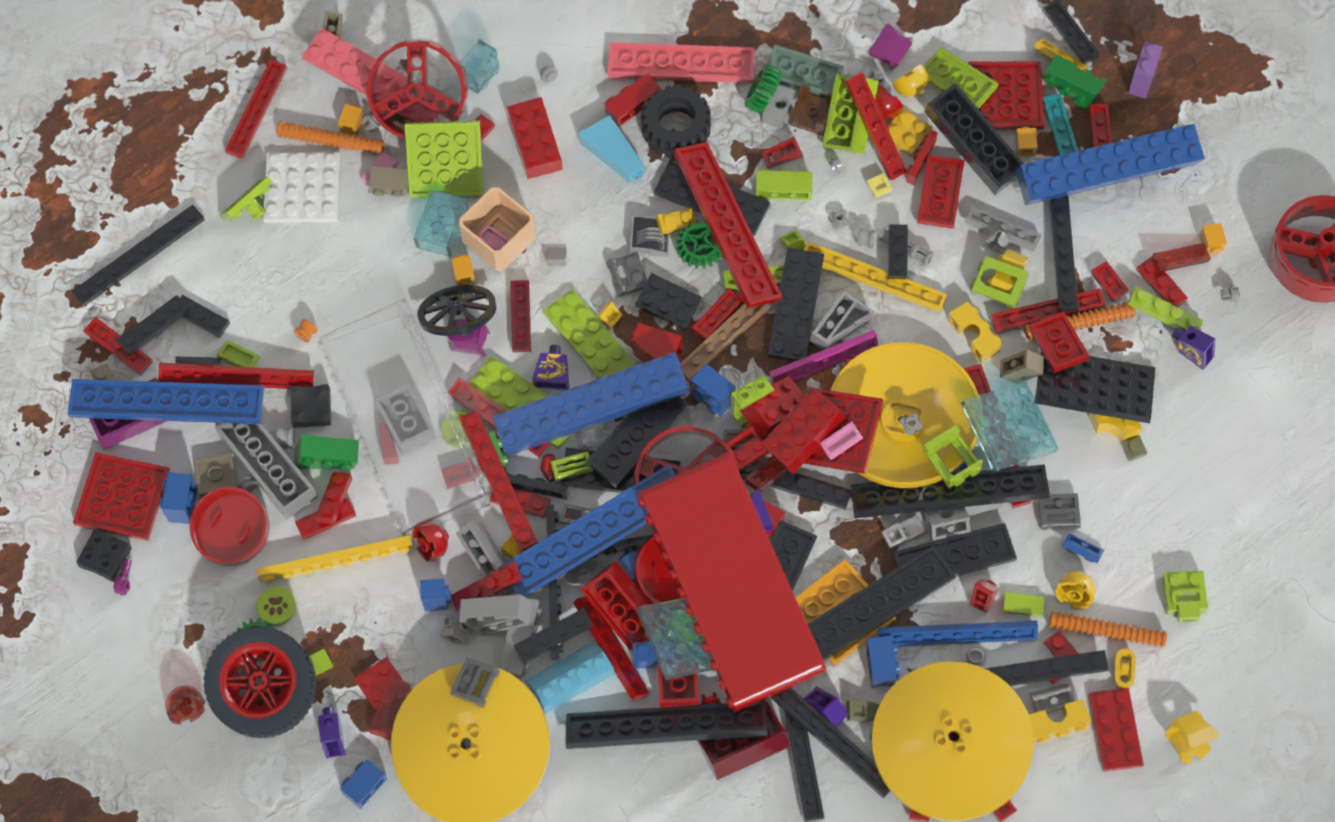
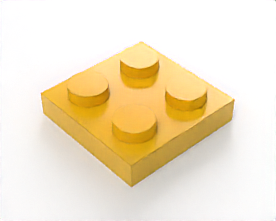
(908, 132)

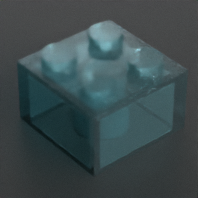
(480, 65)

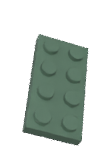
(805, 69)

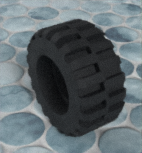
(675, 100)

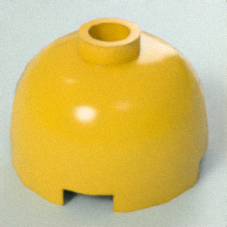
(912, 82)
(1076, 590)

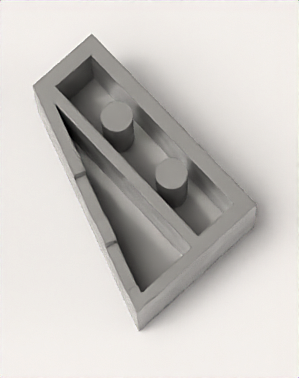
(840, 321)
(495, 613)

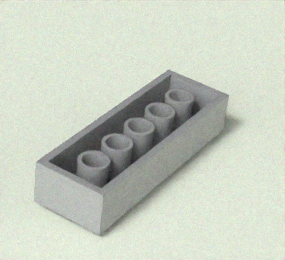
(268, 466)

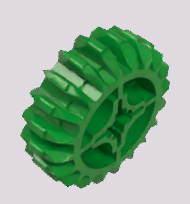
(763, 88)
(697, 235)

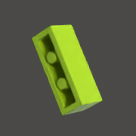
(784, 184)

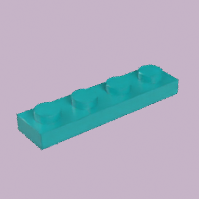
(1059, 124)

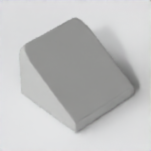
(556, 256)

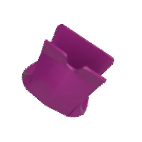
(890, 46)
(469, 344)

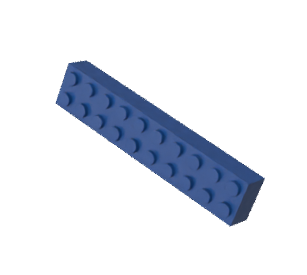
(1109, 164)
(591, 404)

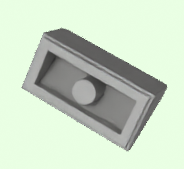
(1052, 698)

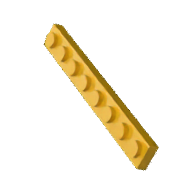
(879, 279)
(328, 560)

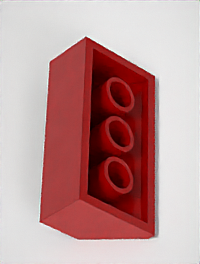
(617, 602)

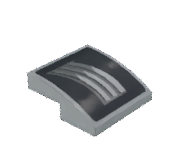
(647, 237)

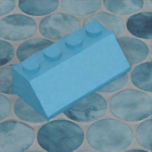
(570, 676)

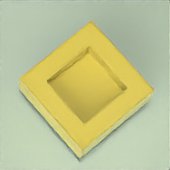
(879, 185)

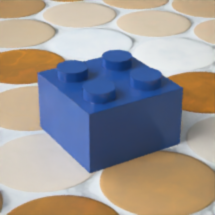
(712, 390)
(178, 497)
(881, 661)

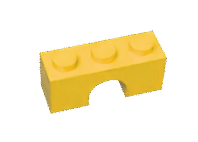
(967, 318)
(1075, 719)

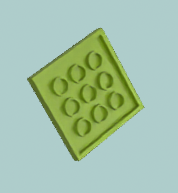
(444, 158)

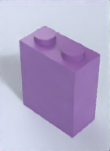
(1145, 70)

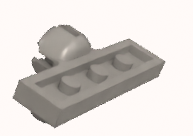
(1002, 231)

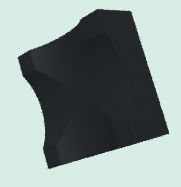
(310, 406)
(103, 554)

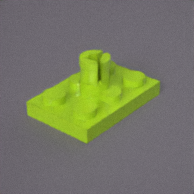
(248, 201)

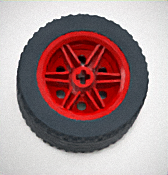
(242, 652)

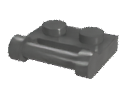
(633, 271)
(1059, 505)
(468, 680)

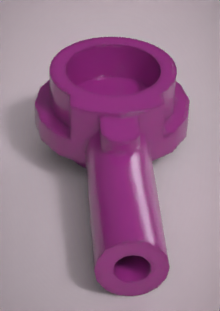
(121, 584)

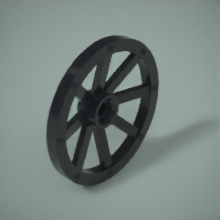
(455, 305)

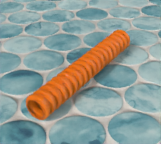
(330, 138)
(1095, 317)
(1108, 629)

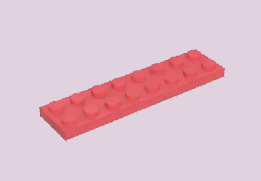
(681, 62)
(353, 69)

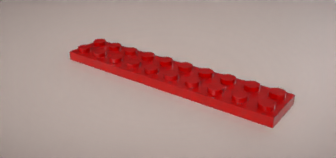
(727, 225)

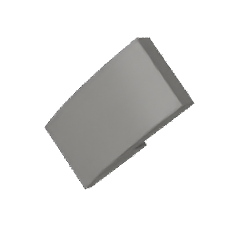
(904, 532)

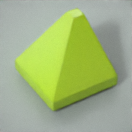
(793, 240)

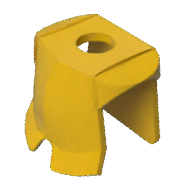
(1191, 736)

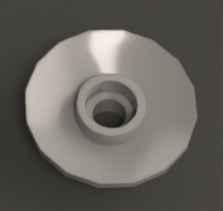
(583, 573)

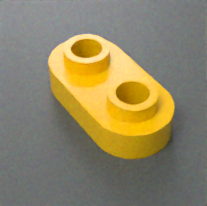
(1124, 669)

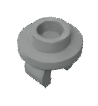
(372, 121)
(1229, 294)

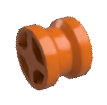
(305, 330)

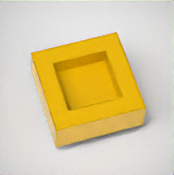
(609, 314)

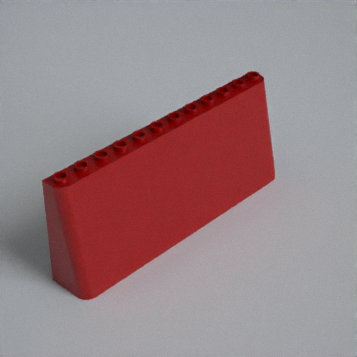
(731, 582)

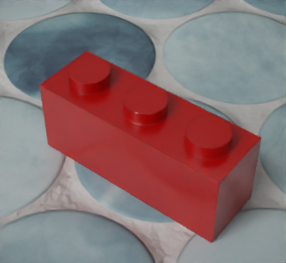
(630, 100)

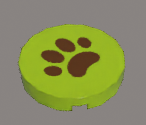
(276, 606)

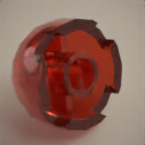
(184, 704)

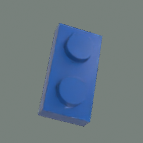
(1077, 545)

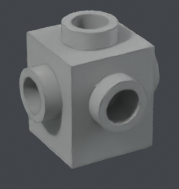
(454, 630)

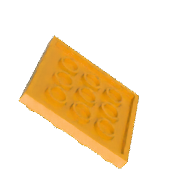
(829, 592)

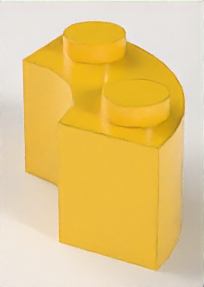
(1005, 282)
(1121, 428)

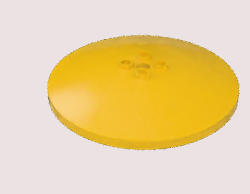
(910, 382)
(504, 756)
(945, 776)

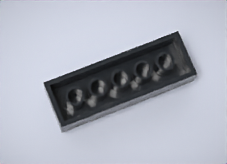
(974, 138)

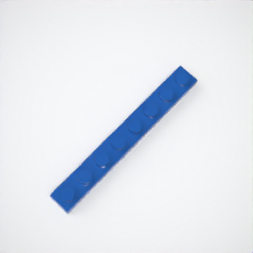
(961, 633)

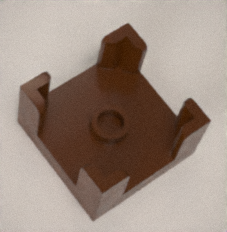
(810, 111)

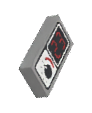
(572, 512)

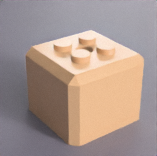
(505, 216)

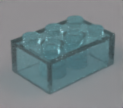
(440, 223)

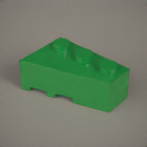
(1072, 82)
(325, 453)

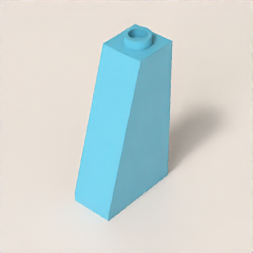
(612, 148)

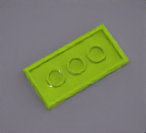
(947, 69)

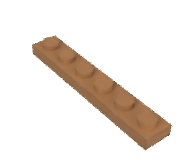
(721, 339)

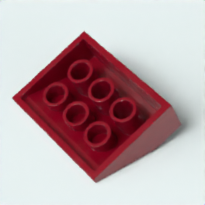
(734, 754)

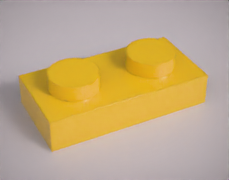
(675, 221)

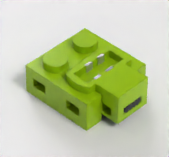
(1185, 595)

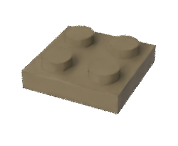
(215, 472)

